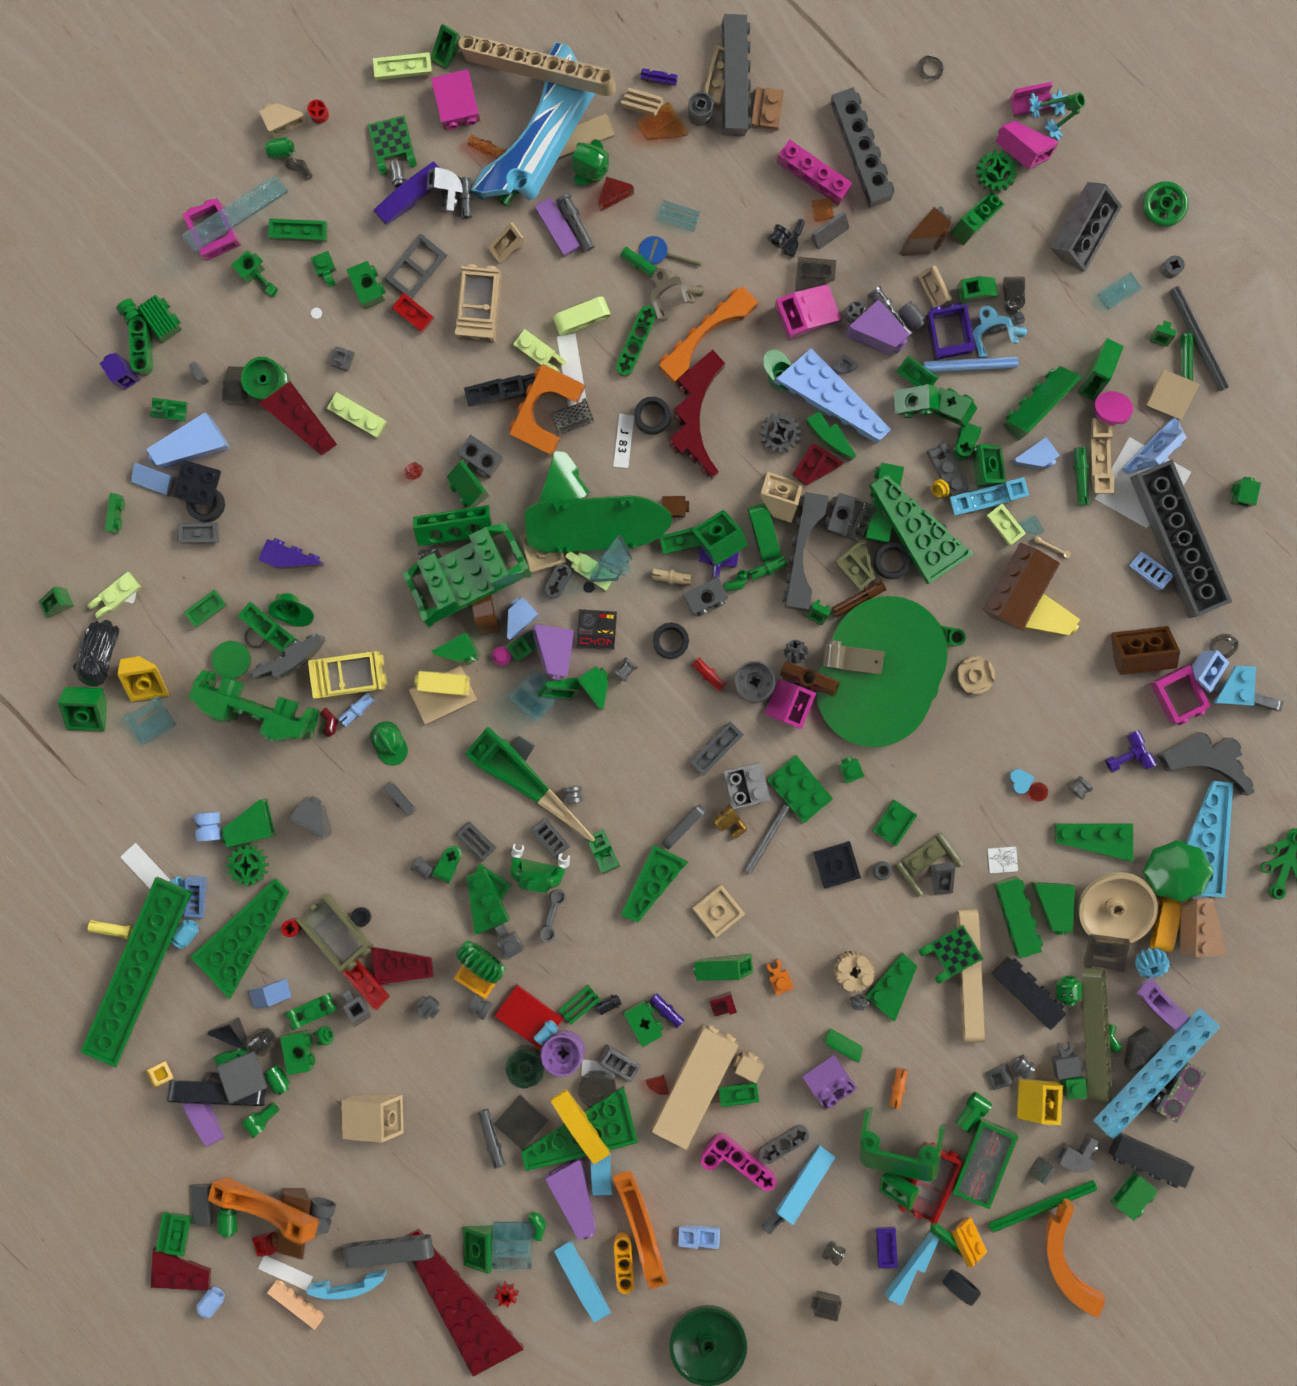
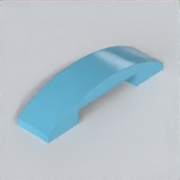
(989, 496)
(325, 1291)

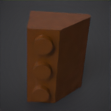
(927, 235)
(1144, 650)
(299, 1200)

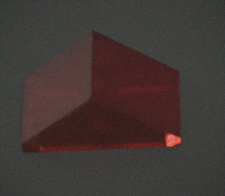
(614, 192)

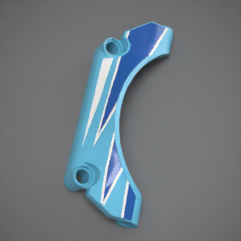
(539, 146)

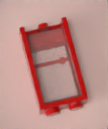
(934, 1194)

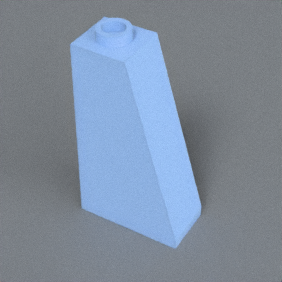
(189, 442)

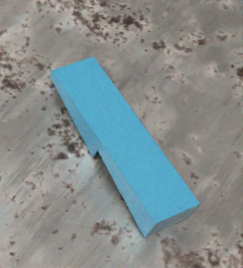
(805, 1185)
(919, 1261)

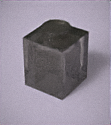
(826, 1305)

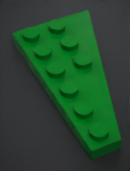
(922, 535)
(233, 947)
(609, 1117)

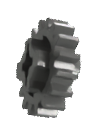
(776, 424)

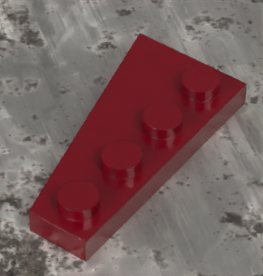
(295, 413)

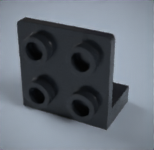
(197, 483)

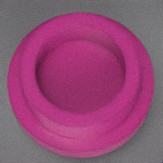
(501, 656)

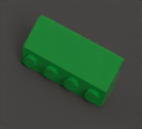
(1043, 399)

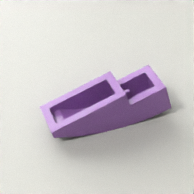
(205, 1122)

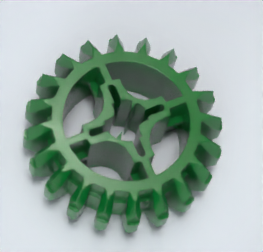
(480, 962)

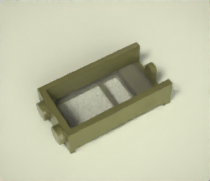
(335, 933)

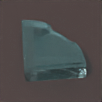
(1032, 525)

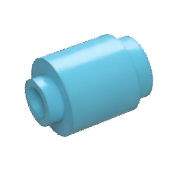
(185, 933)

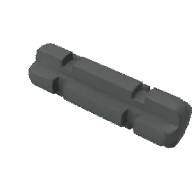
(1018, 318)

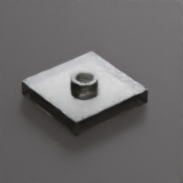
(521, 1122)

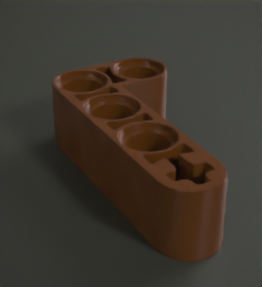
(485, 616)

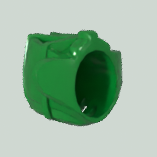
(590, 162)

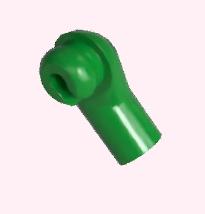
(1115, 1046)
(539, 1224)

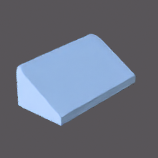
(151, 479)

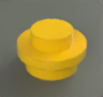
(940, 488)

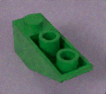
(977, 218)

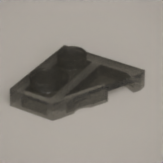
(814, 272)

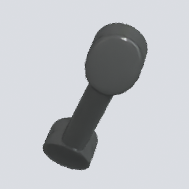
(557, 898)

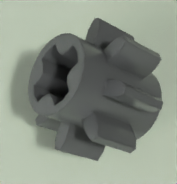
(796, 651)
(427, 1007)

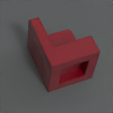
(722, 1004)

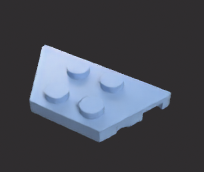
(1158, 448)

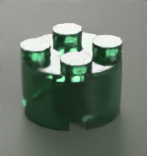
(514, 1066)

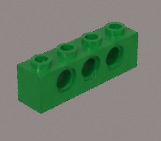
(450, 525)

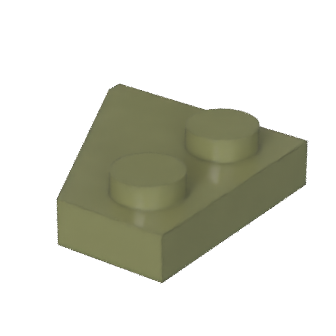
(857, 565)

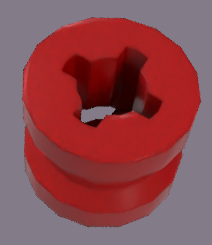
(314, 108)

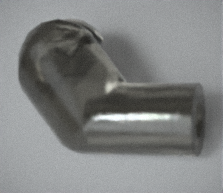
(299, 166)

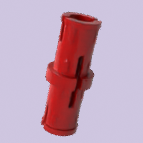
(709, 674)

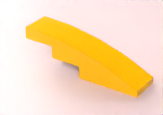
(579, 1126)

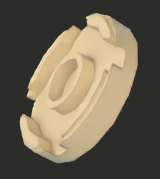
(975, 675)

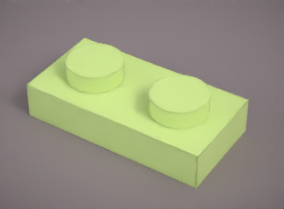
(1005, 524)

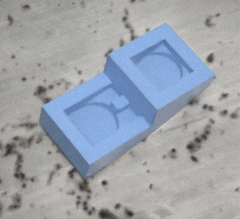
(699, 1237)

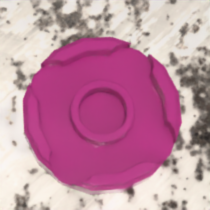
(1113, 408)

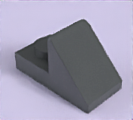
(943, 878)

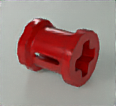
(286, 931)

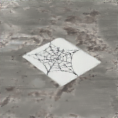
(1002, 859)

